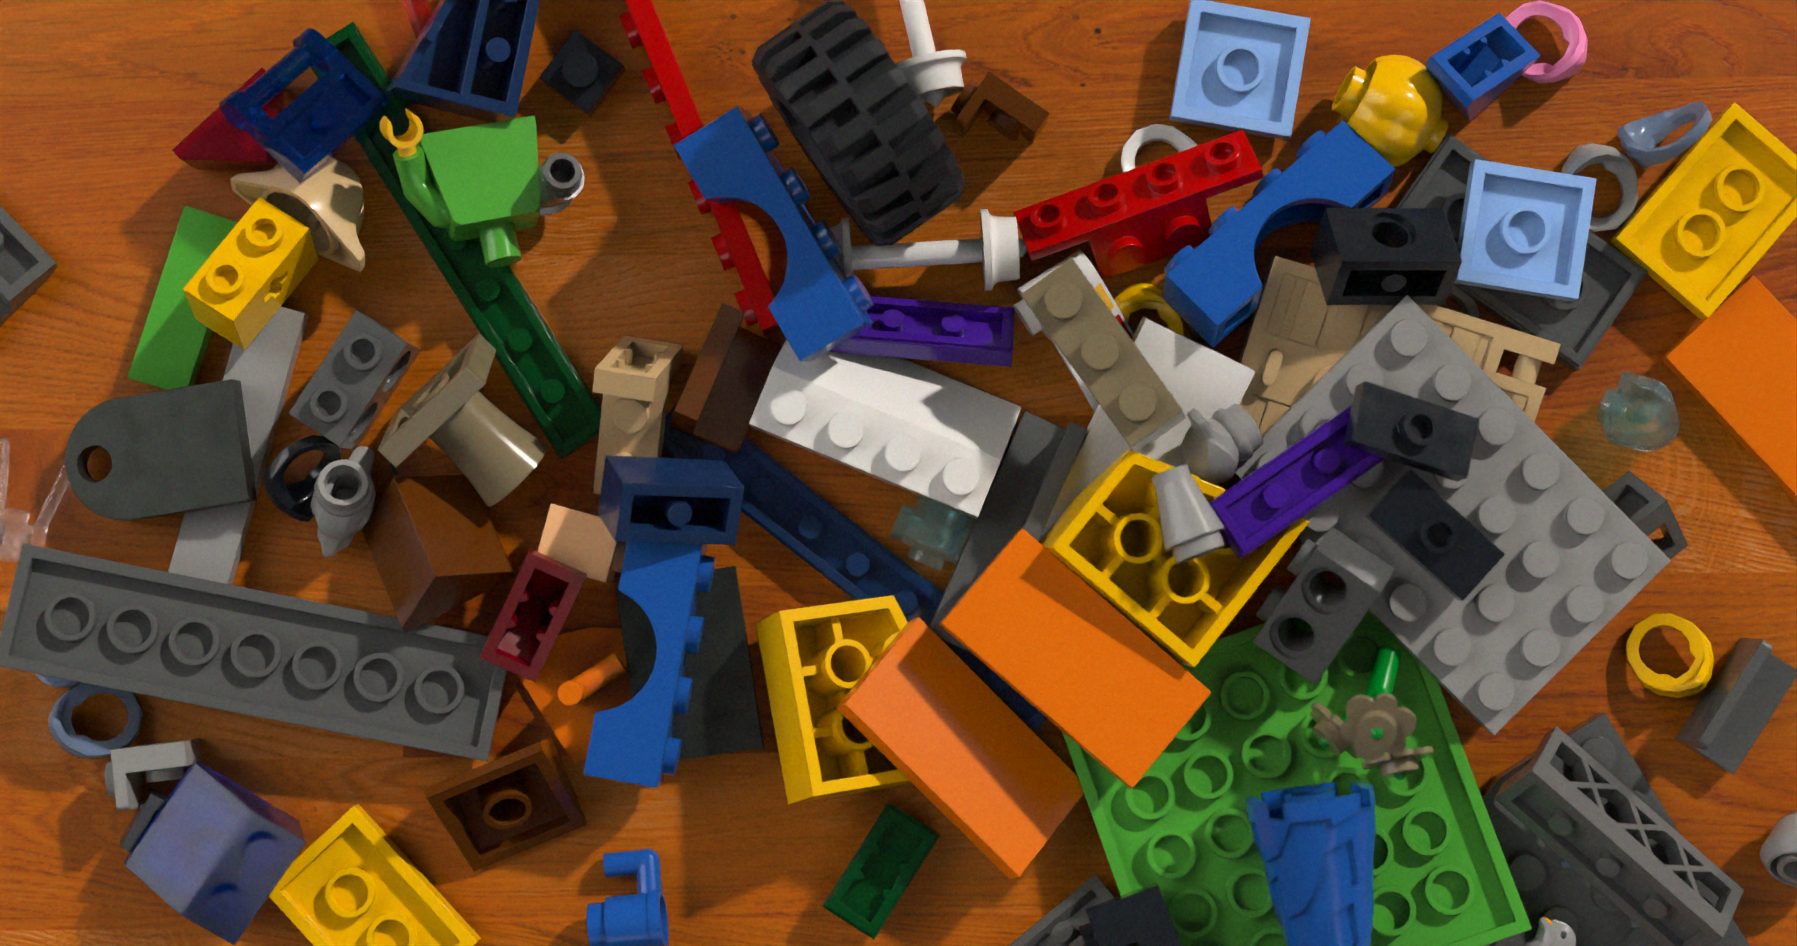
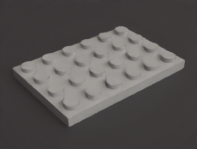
(1565, 543)

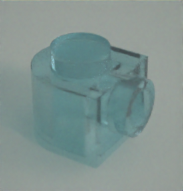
(1639, 413)
(931, 532)

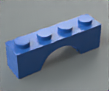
(1218, 280)
(817, 301)
(636, 738)

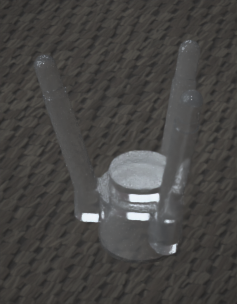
(14, 522)

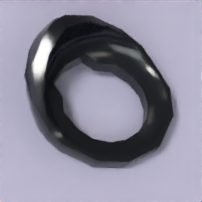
(296, 497)

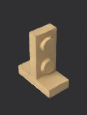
(634, 400)

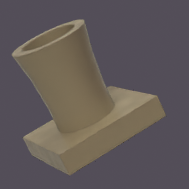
(465, 426)

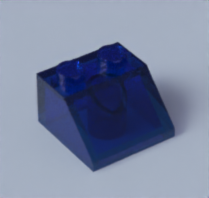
(215, 851)

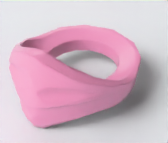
(1572, 33)

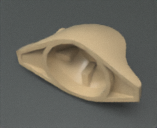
(325, 202)

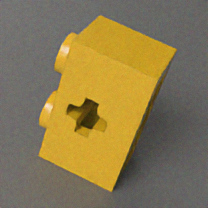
(251, 273)

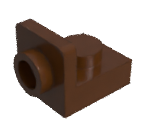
(1010, 110)

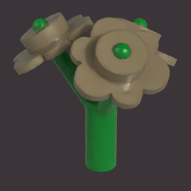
(1373, 723)

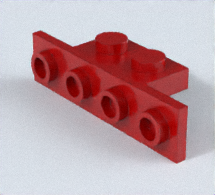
(1142, 210)

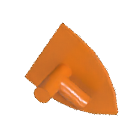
(578, 679)

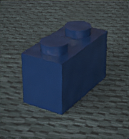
(670, 500)

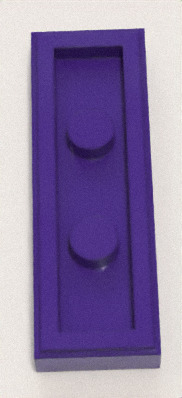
(936, 332)
(1290, 485)

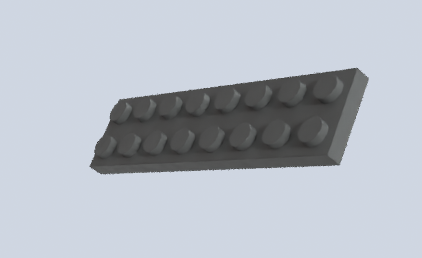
(250, 652)

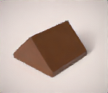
(434, 546)
(508, 804)

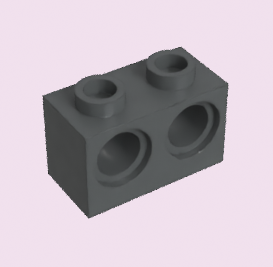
(354, 381)
(1326, 607)

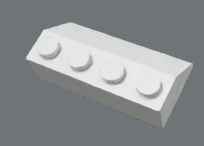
(890, 423)

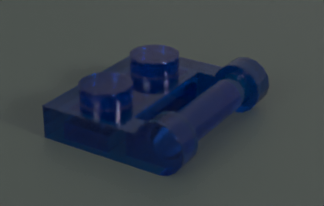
(316, 120)

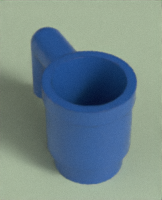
(631, 918)

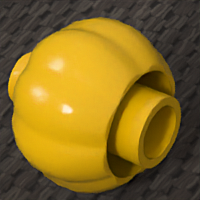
(1393, 107)

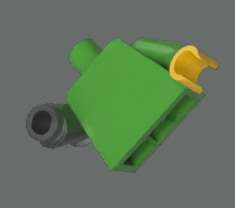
(483, 181)

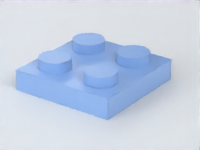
(1239, 69)
(1524, 230)

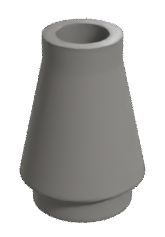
(1186, 516)

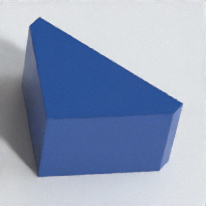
(1481, 65)

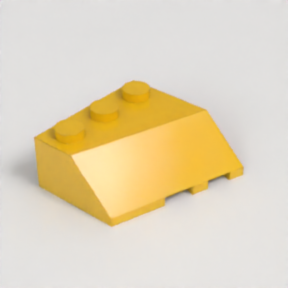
(1117, 547)
(809, 668)

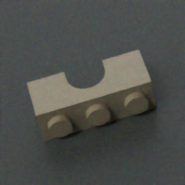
(1103, 355)

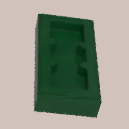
(881, 870)

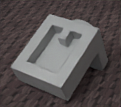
(161, 762)

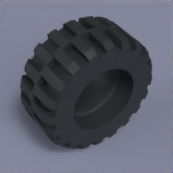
(859, 122)

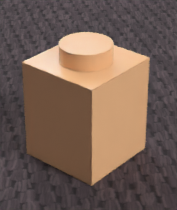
(582, 543)

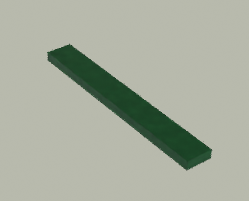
(489, 295)

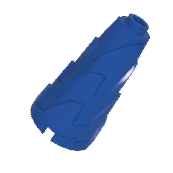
(1318, 861)

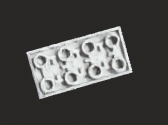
(1194, 378)

